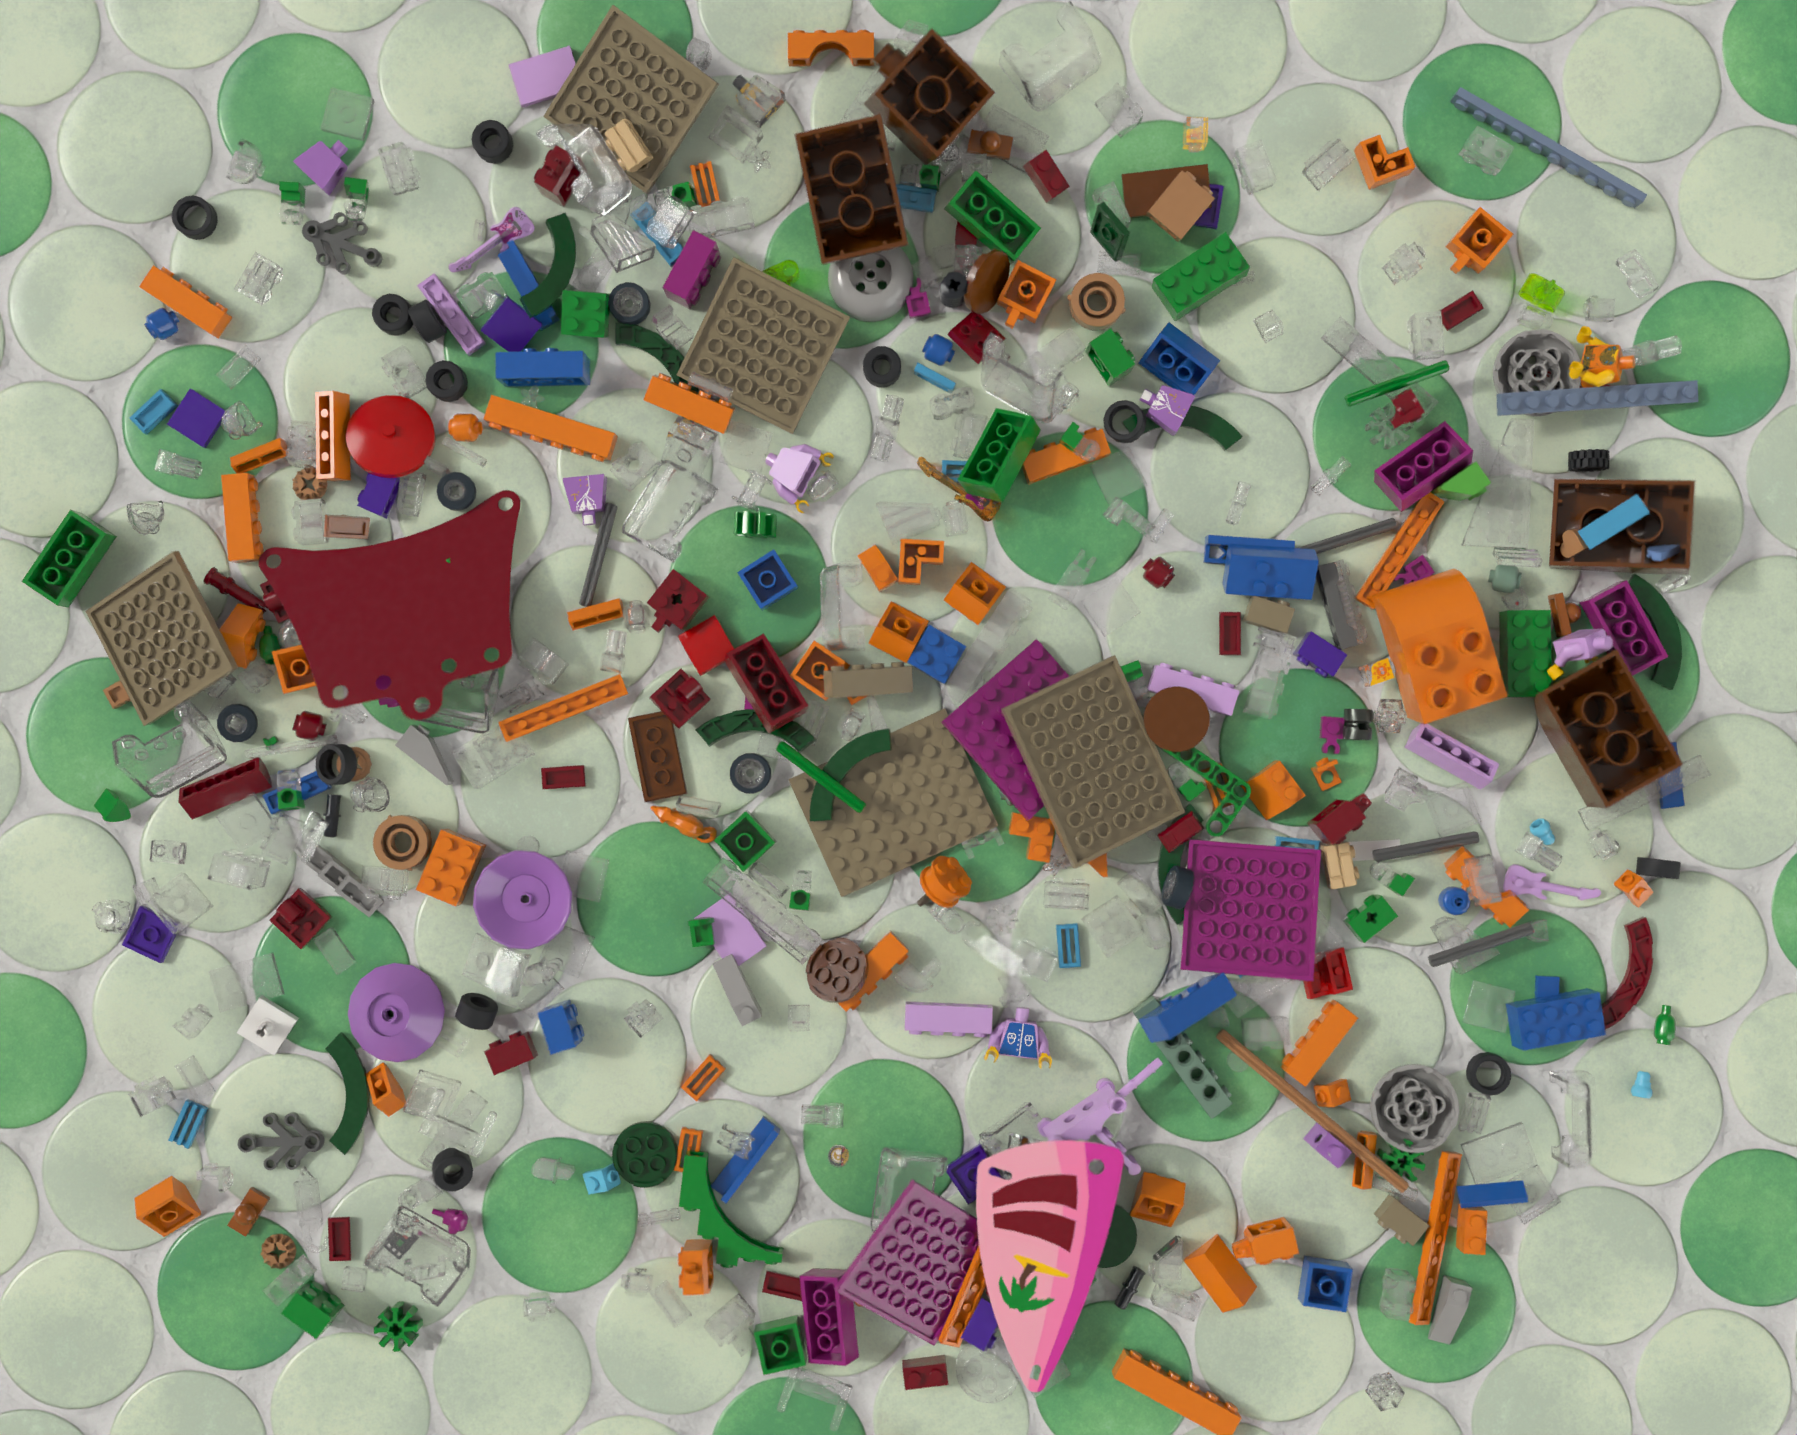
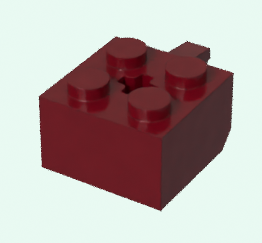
(557, 176)
(664, 602)
(1339, 819)

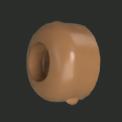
(1102, 285)
(385, 846)

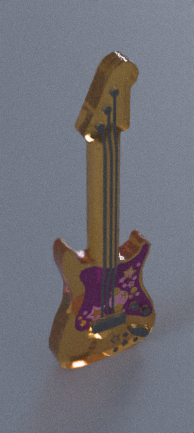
(983, 507)

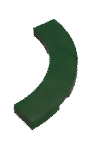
(561, 269)
(653, 344)
(1198, 419)
(1665, 627)
(748, 721)
(841, 763)
(1168, 860)
(356, 1092)

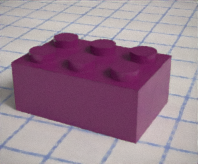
(692, 270)

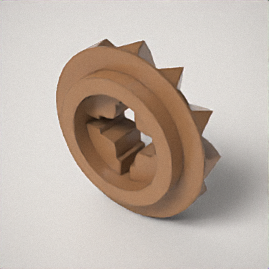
(299, 485)
(364, 762)
(283, 1243)

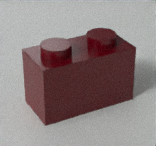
(1046, 176)
(510, 1053)
(925, 1372)

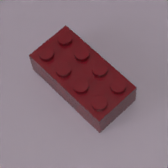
(766, 683)

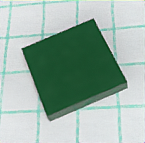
(1109, 231)

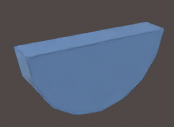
(1662, 552)

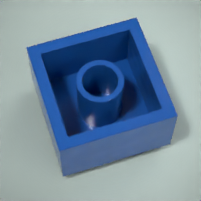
(767, 580)
(936, 654)
(561, 1026)
(1325, 1283)

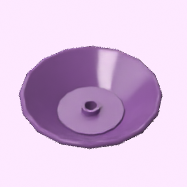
(500, 902)
(415, 1006)

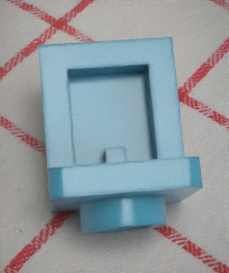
(601, 1179)

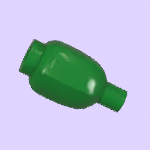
(268, 644)
(1665, 1026)

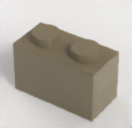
(1269, 614)
(1401, 1220)

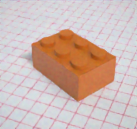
(451, 867)

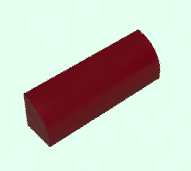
(224, 788)

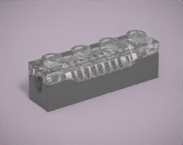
(1340, 605)

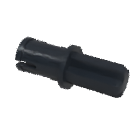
(332, 815)
(1129, 1287)

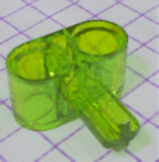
(777, 272)
(1542, 292)

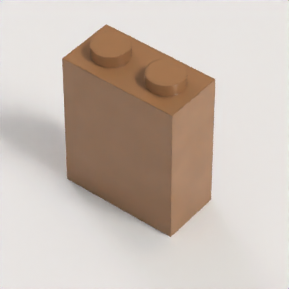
(1180, 205)

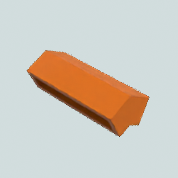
(258, 453)
(595, 614)
(1367, 1172)

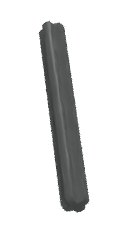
(1352, 536)
(598, 554)
(1425, 846)
(1480, 944)

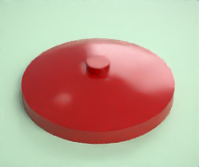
(390, 436)

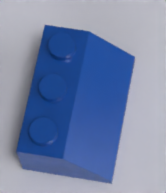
(1179, 360)

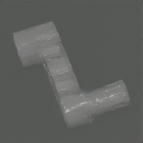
(1121, 510)

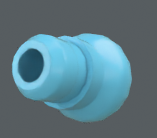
(1542, 829)
(1642, 1085)

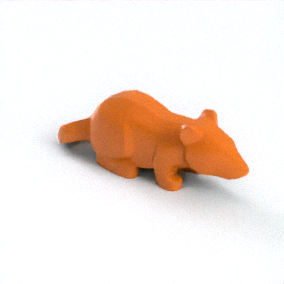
(686, 824)

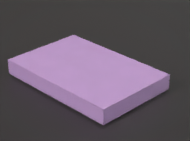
(542, 75)
(733, 932)

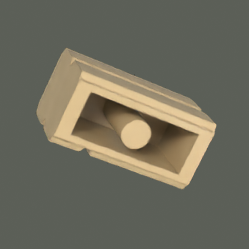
(628, 146)
(1339, 865)

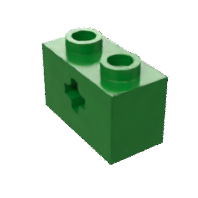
(1381, 916)

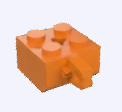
(1471, 251)
(1021, 305)
(816, 657)
(1267, 1242)
(697, 1267)

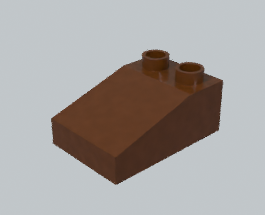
(1668, 523)

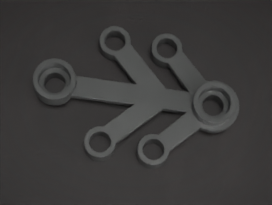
(339, 241)
(285, 1140)

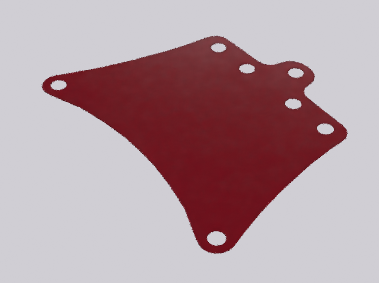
(403, 607)

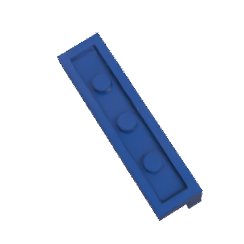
(524, 279)
(1223, 541)
(739, 1168)

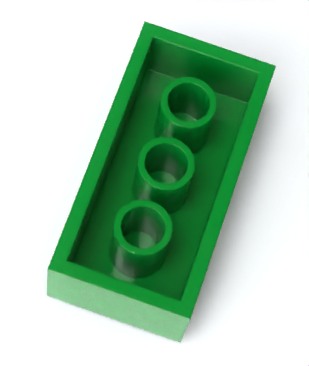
(992, 217)
(1200, 276)
(999, 454)
(69, 558)
(1525, 651)

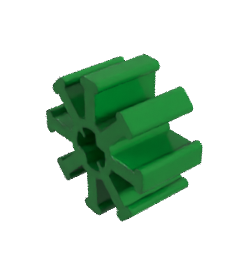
(755, 524)
(1402, 1166)
(400, 1336)

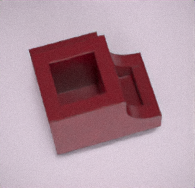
(1407, 408)

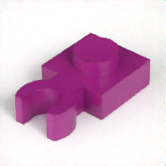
(917, 302)
(1415, 570)
(1331, 729)

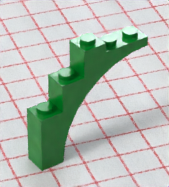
(713, 1222)

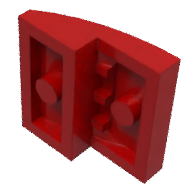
(706, 644)
(1330, 976)

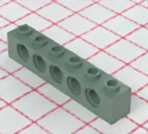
(1213, 1103)

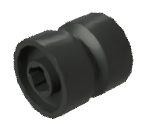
(1357, 724)

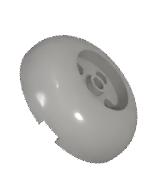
(872, 303)
(1551, 353)
(1438, 1101)

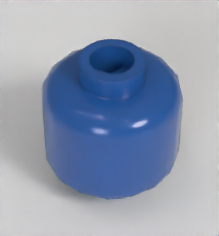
(162, 324)
(938, 350)
(1454, 900)

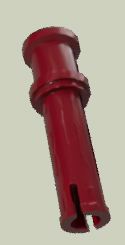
(227, 585)

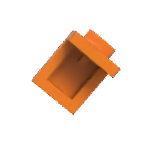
(1634, 887)
(1332, 1093)

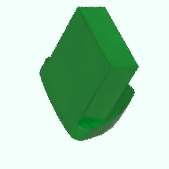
(112, 807)
(701, 931)

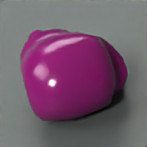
(454, 1218)

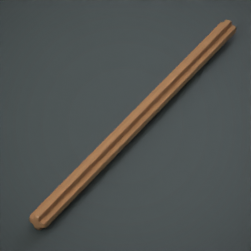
(1312, 1110)

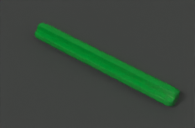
(1397, 383)
(821, 777)

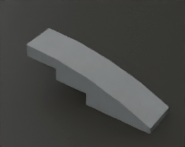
(342, 880)

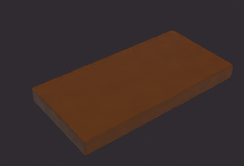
(1146, 187)
(657, 756)

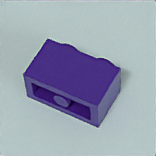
(379, 494)
(1319, 655)
(982, 1327)

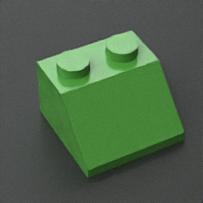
(1465, 484)

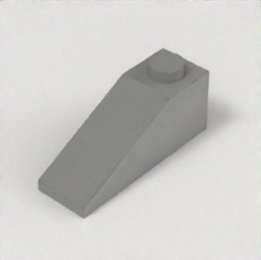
(423, 749)
(737, 990)
(1449, 1309)

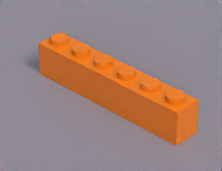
(550, 428)
(1175, 1393)

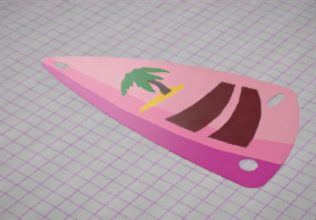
(1043, 1243)

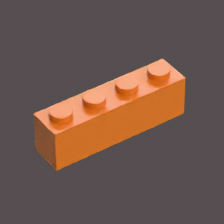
(185, 301)
(688, 403)
(332, 452)
(1058, 459)
(241, 517)
(880, 961)
(1318, 1042)

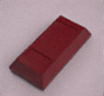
(1460, 310)
(1229, 633)
(563, 777)
(1180, 831)
(339, 1238)
(782, 1285)

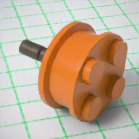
(944, 882)

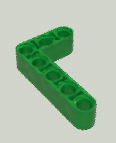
(1228, 788)

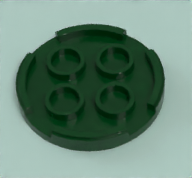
(645, 1154)
(1119, 1240)

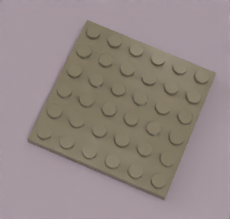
(637, 79)
(765, 344)
(161, 638)

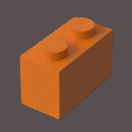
(1471, 1230)

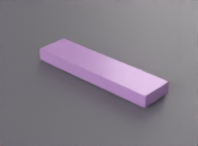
(451, 314)

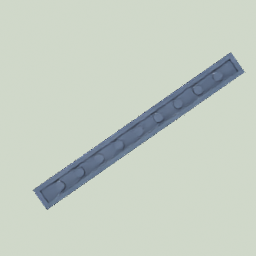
(1547, 147)
(1596, 398)

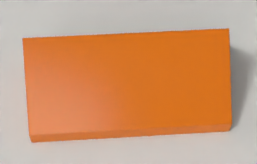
(1221, 1274)

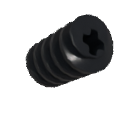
(953, 289)

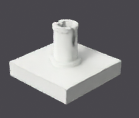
(267, 1025)

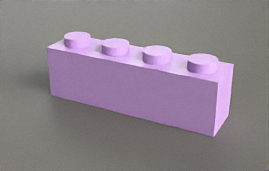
(1217, 697)
(1452, 755)
(948, 1018)

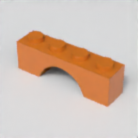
(805, 46)
(1505, 911)

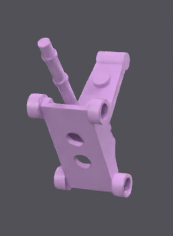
(1090, 1114)

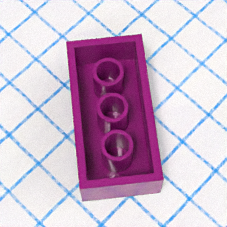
(1423, 466)
(1626, 623)
(828, 1319)

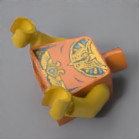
(1600, 361)

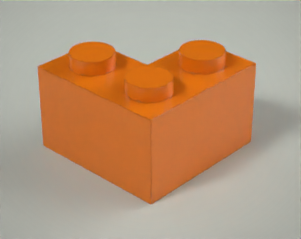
(1379, 166)
(918, 552)
(241, 632)
(1040, 834)

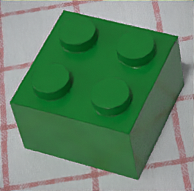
(585, 313)
(1110, 356)
(745, 841)
(313, 1309)
(780, 1345)

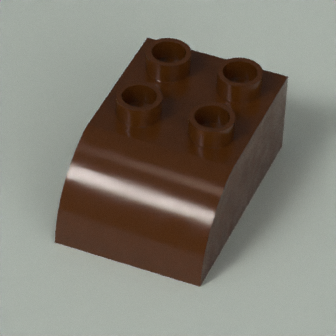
(851, 189)
(1605, 732)

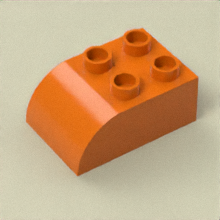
(1439, 646)

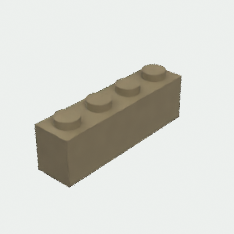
(868, 681)

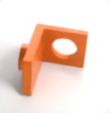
(1326, 765)

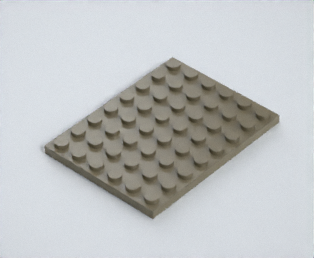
(1093, 761)
(916, 806)

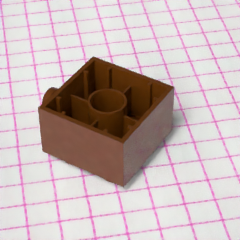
(927, 95)

